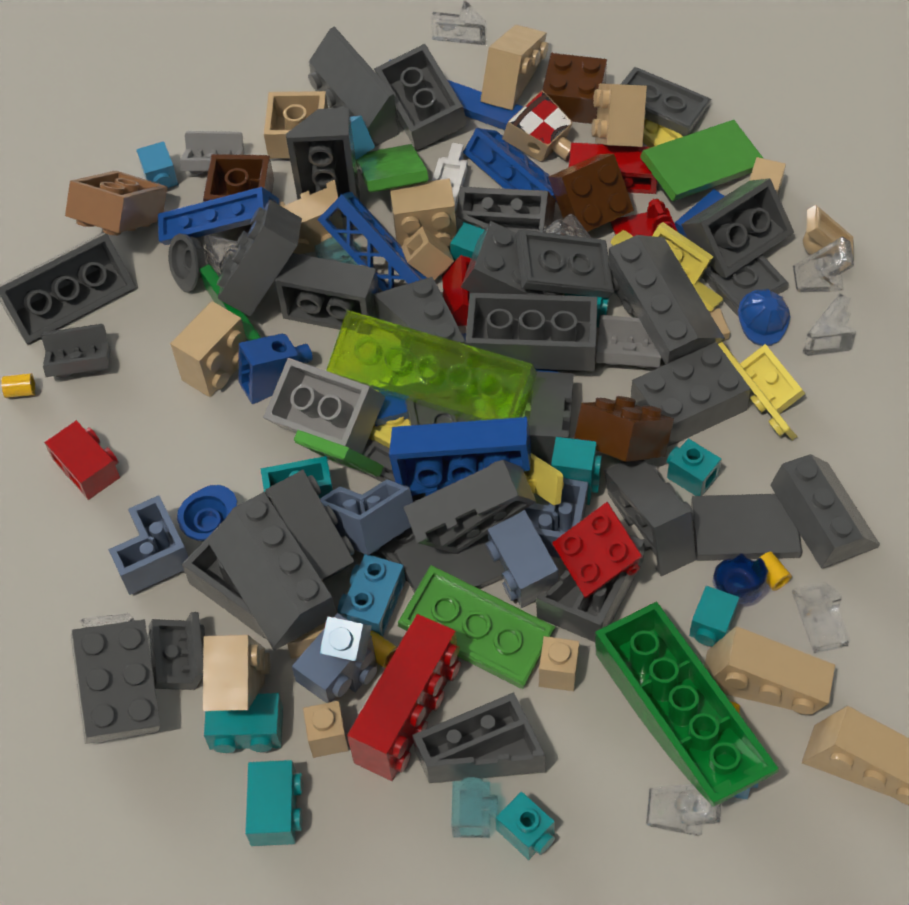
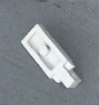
(452, 168)

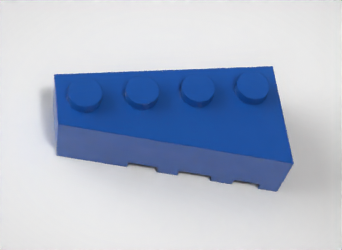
(444, 453)

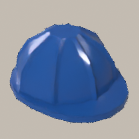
(763, 317)
(205, 511)

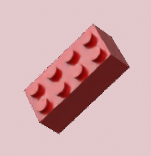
(404, 698)

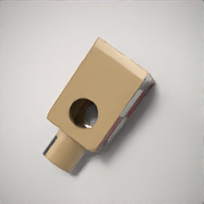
(540, 129)

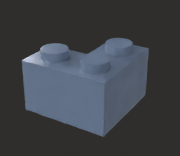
(372, 517)
(555, 520)
(152, 554)
(524, 558)
(330, 675)

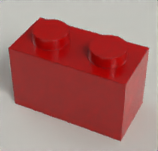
(83, 459)

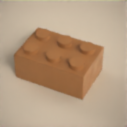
(115, 202)

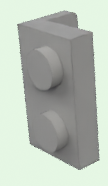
(204, 143)
(625, 343)

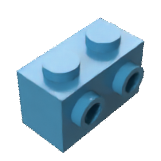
(373, 592)

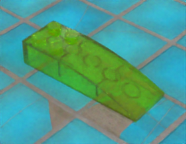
(431, 369)

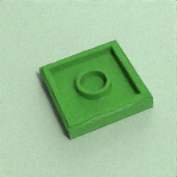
(338, 453)

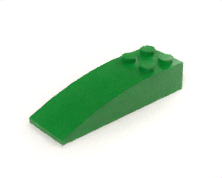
(682, 704)

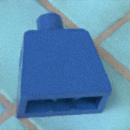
(263, 362)

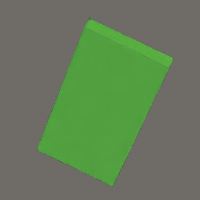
(701, 160)
(392, 168)
(486, 628)

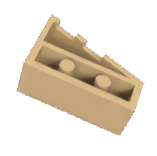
(512, 64)
(310, 208)
(232, 672)
(769, 672)
(861, 752)

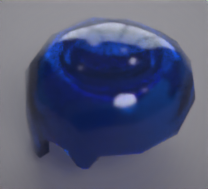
(741, 578)

